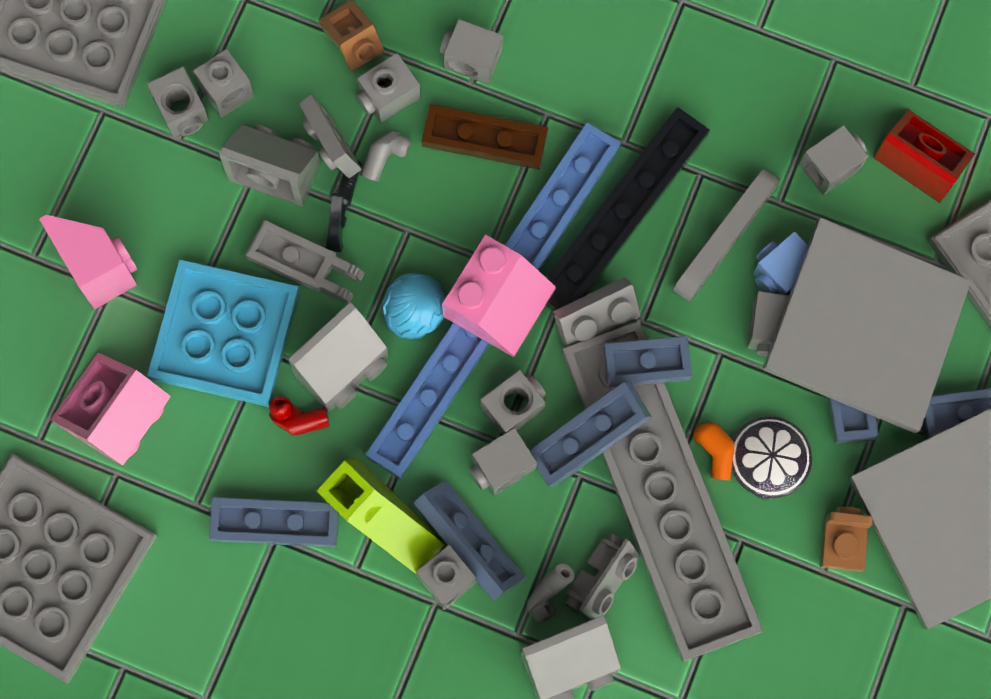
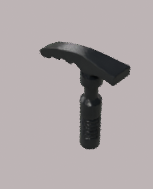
(337, 211)

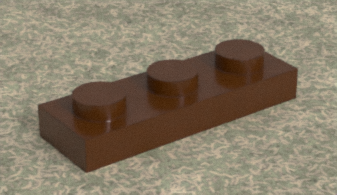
(484, 137)

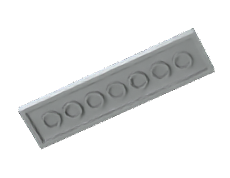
(669, 512)

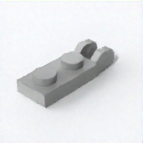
(301, 261)

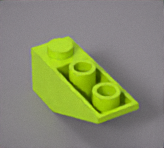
(380, 514)

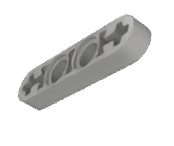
(726, 235)

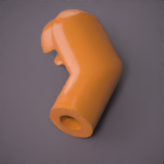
(719, 446)

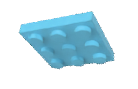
(223, 333)

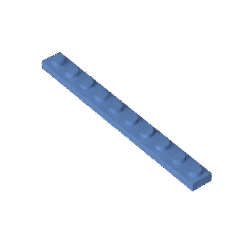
(461, 350)

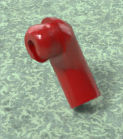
(294, 420)

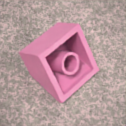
(94, 260)
(498, 296)
(111, 408)

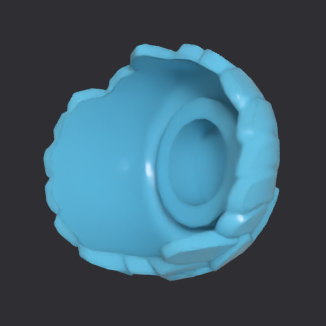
(413, 305)

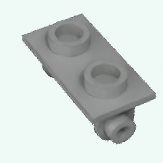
(614, 562)

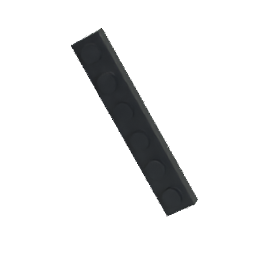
(625, 208)

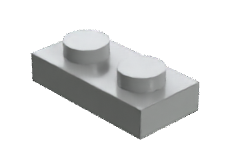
(322, 127)
(597, 312)

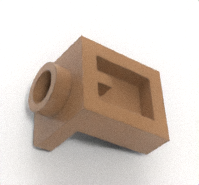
(352, 34)
(845, 539)

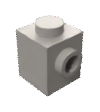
(387, 88)

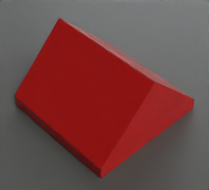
(923, 155)

